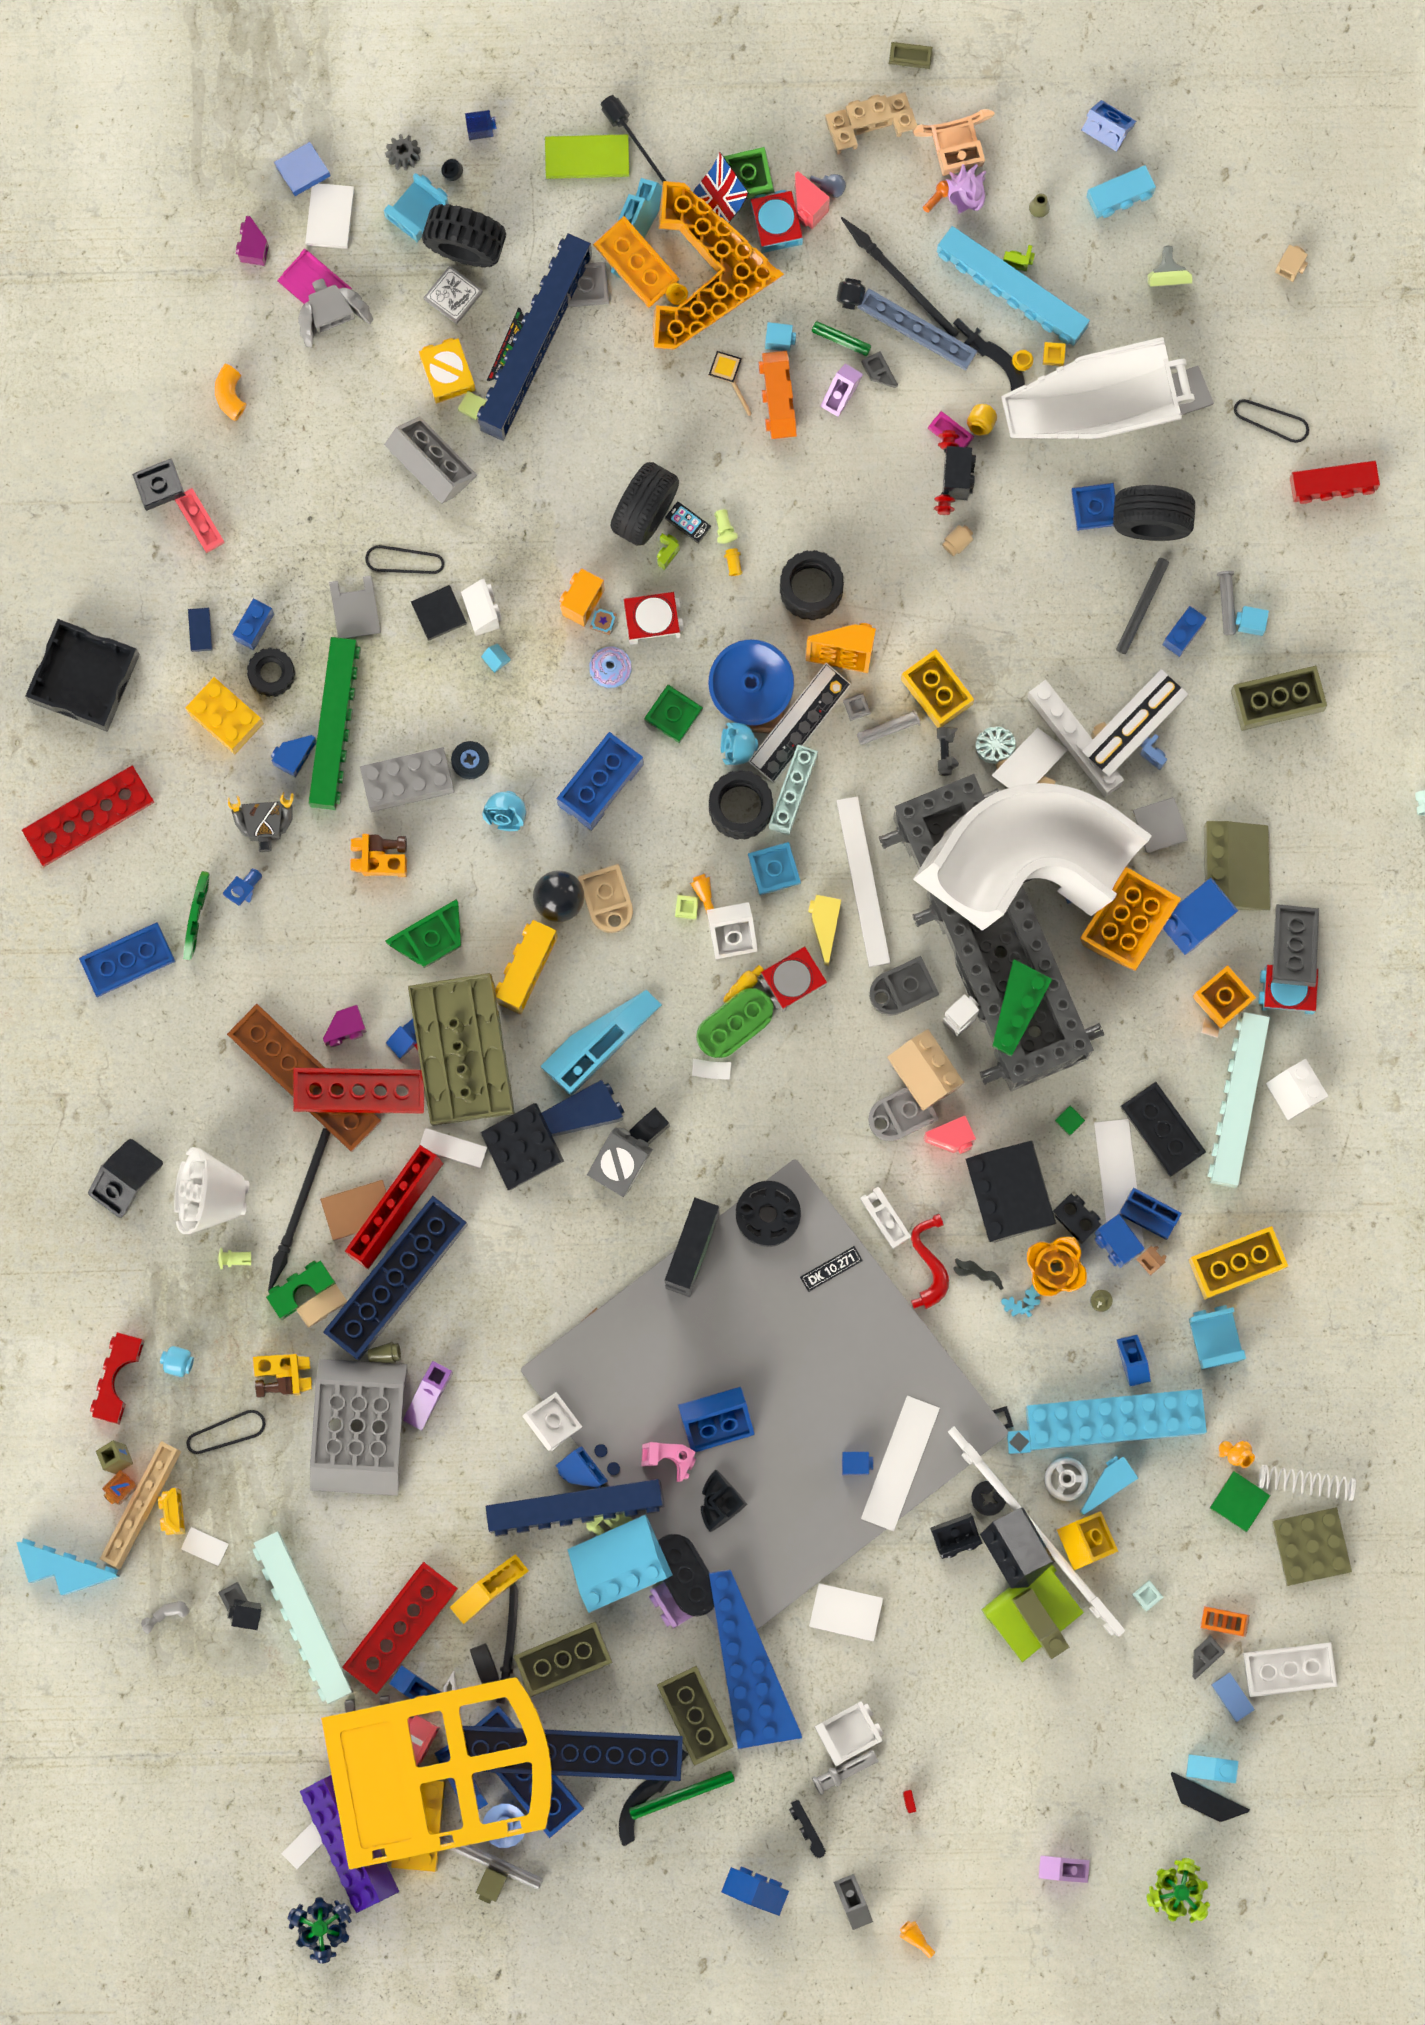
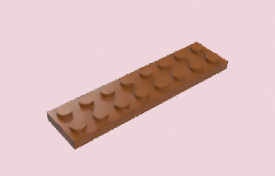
(278, 1055)

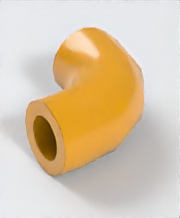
(225, 392)

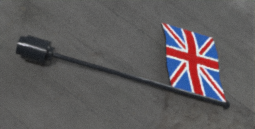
(718, 188)

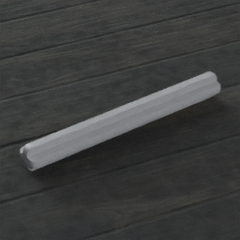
(495, 1863)

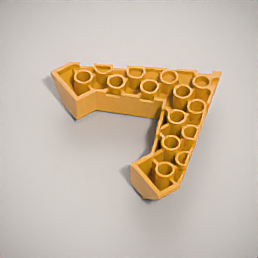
(738, 267)

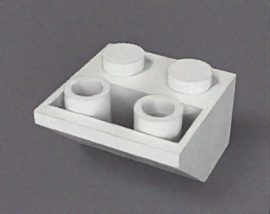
(481, 611)

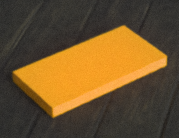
(636, 261)

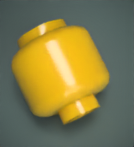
(981, 419)

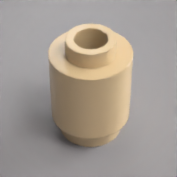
(958, 540)

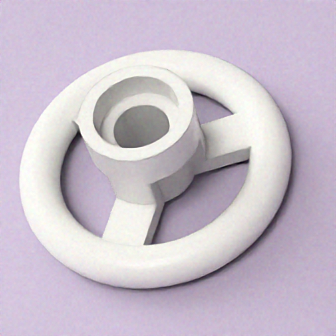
(1083, 1478)

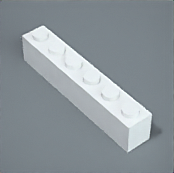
(1071, 735)

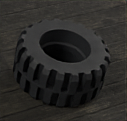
(464, 235)

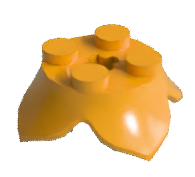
(1067, 1253)

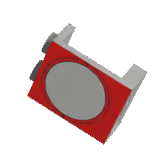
(792, 979)

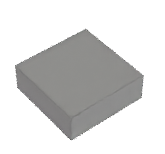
(856, 707)

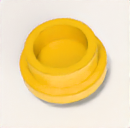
(1022, 360)

